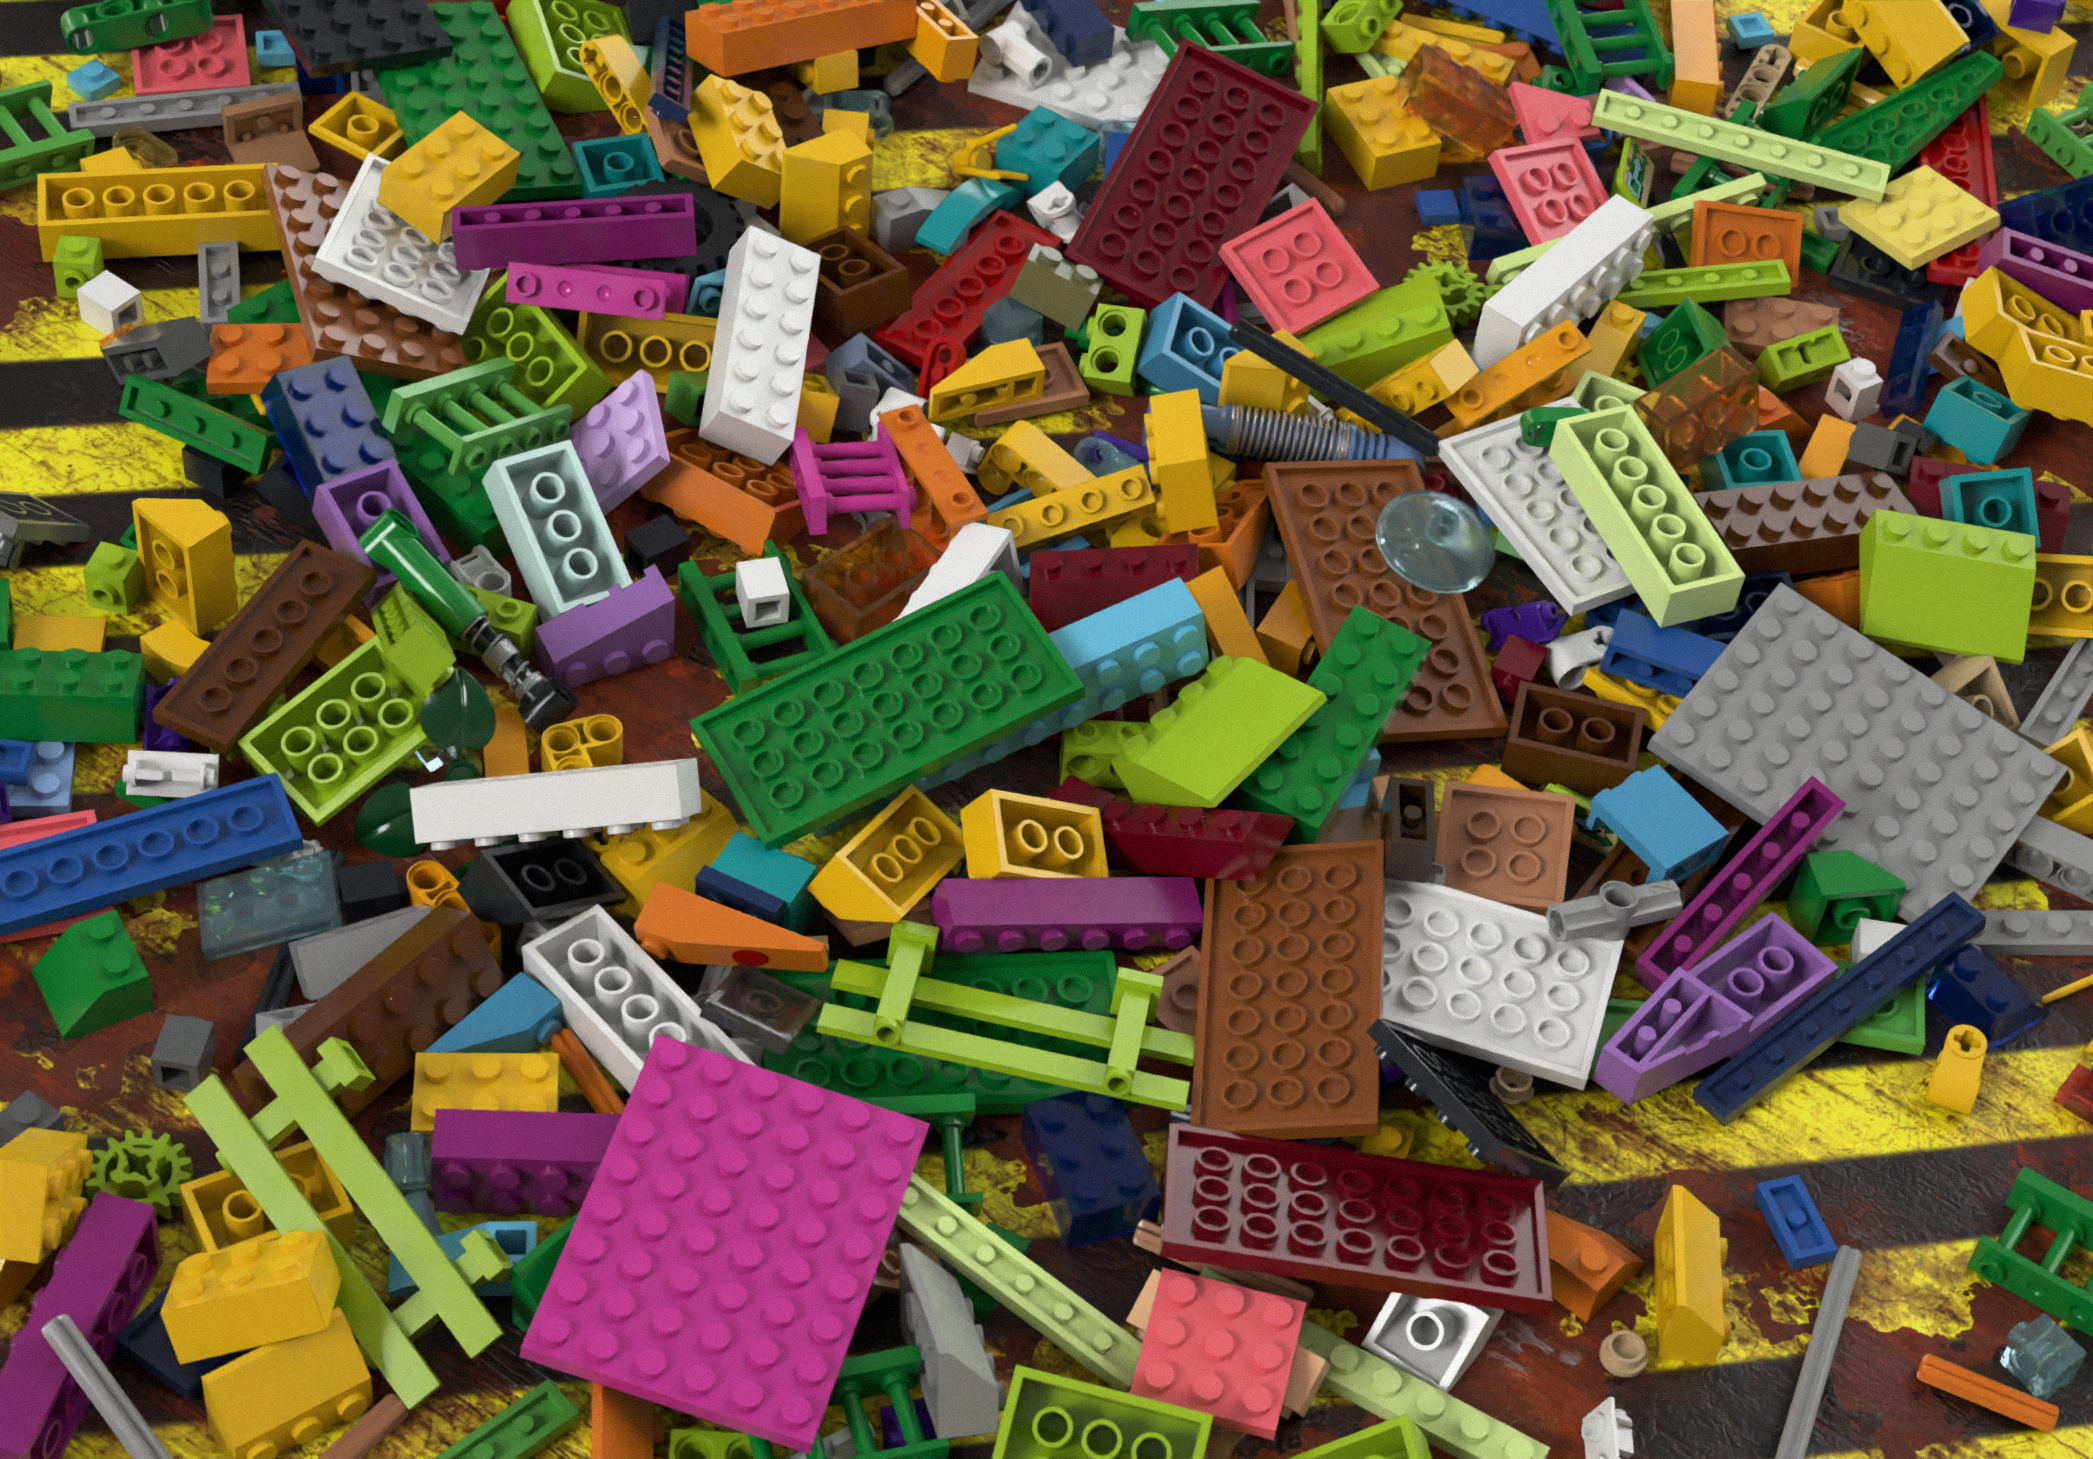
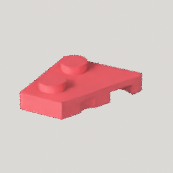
(1551, 115)

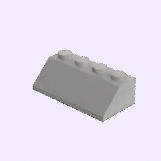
(954, 1368)

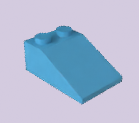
(1186, 348)

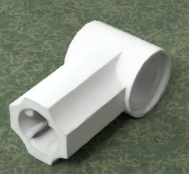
(1010, 45)

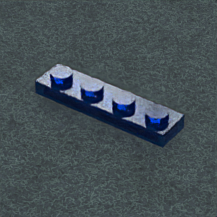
(1908, 367)

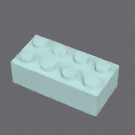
(555, 528)

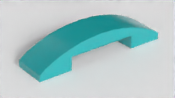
(964, 207)

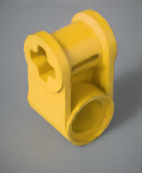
(1958, 1070)

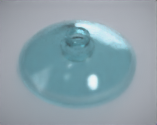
(1435, 541)

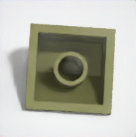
(1056, 286)

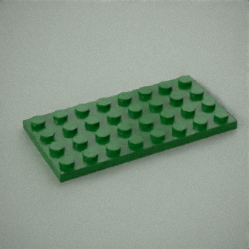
(491, 87)
(886, 710)
(864, 1070)

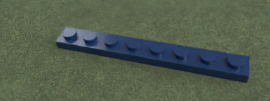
(670, 71)
(1838, 1008)

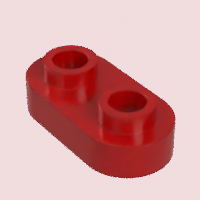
(935, 364)

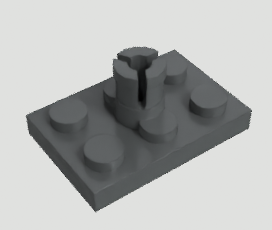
(33, 520)

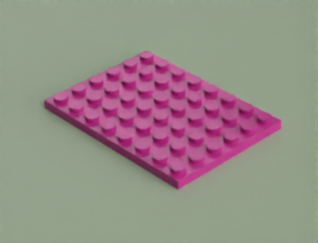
(728, 1243)

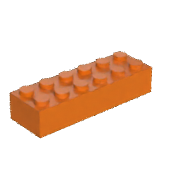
(780, 32)

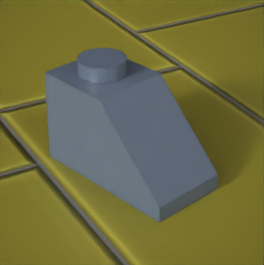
(866, 356)

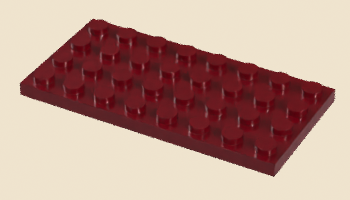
(1191, 178)
(1355, 1219)

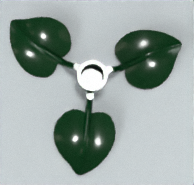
(450, 716)

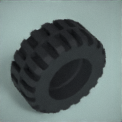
(716, 227)

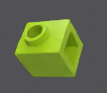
(73, 259)
(113, 578)

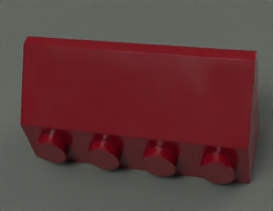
(2051, 499)
(1086, 581)
(1191, 840)

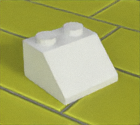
(1431, 1337)

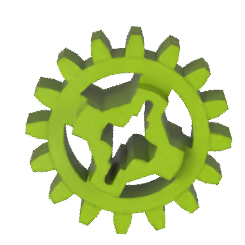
(1458, 291)
(141, 1170)

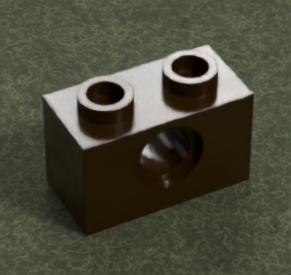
(1408, 828)

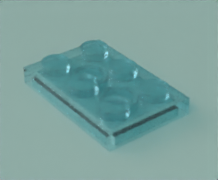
(268, 905)

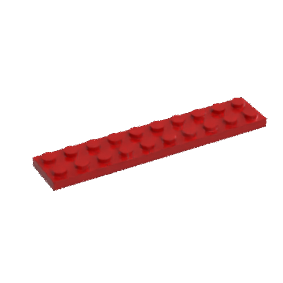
(1965, 158)

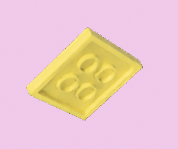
(1919, 218)

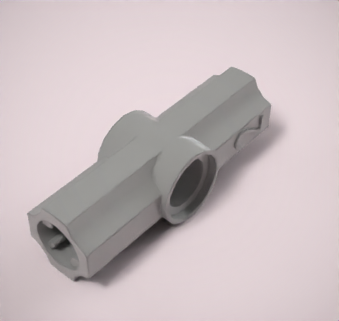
(1614, 910)

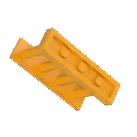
(1519, 381)

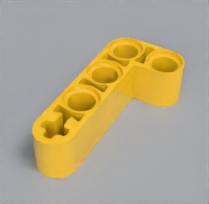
(618, 80)
(1040, 465)
(585, 744)

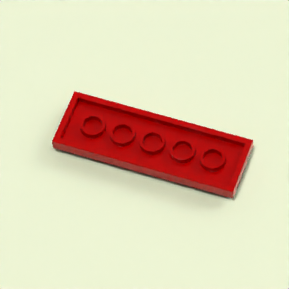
(964, 287)

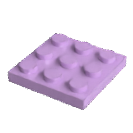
(621, 441)

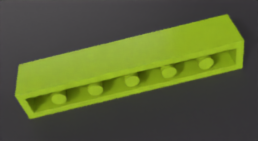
(412, 638)

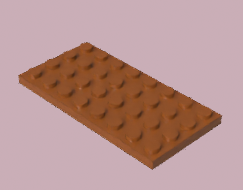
(335, 315)
(1329, 534)
(1290, 995)

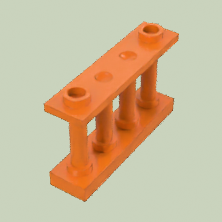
(941, 488)

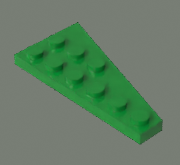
(1912, 117)

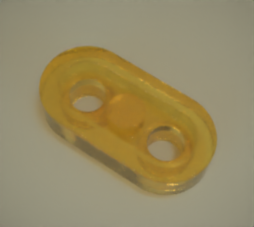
(146, 148)

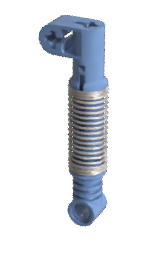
(1294, 440)

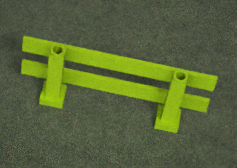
(913, 952)
(307, 1103)

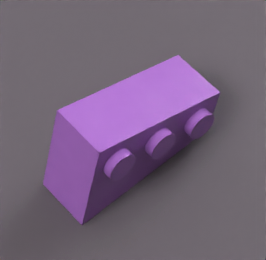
(612, 635)
(1670, 1038)

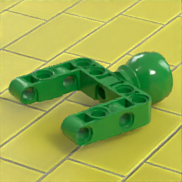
(128, 23)

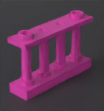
(599, 289)
(817, 491)

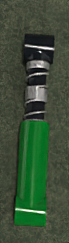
(397, 546)

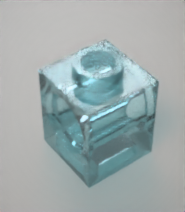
(2042, 1356)

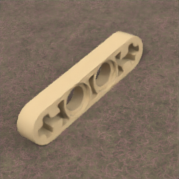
(1760, 68)

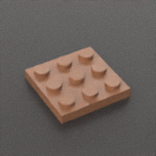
(1506, 844)

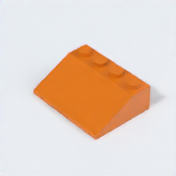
(727, 492)

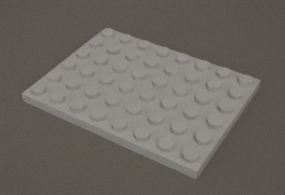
(1923, 773)

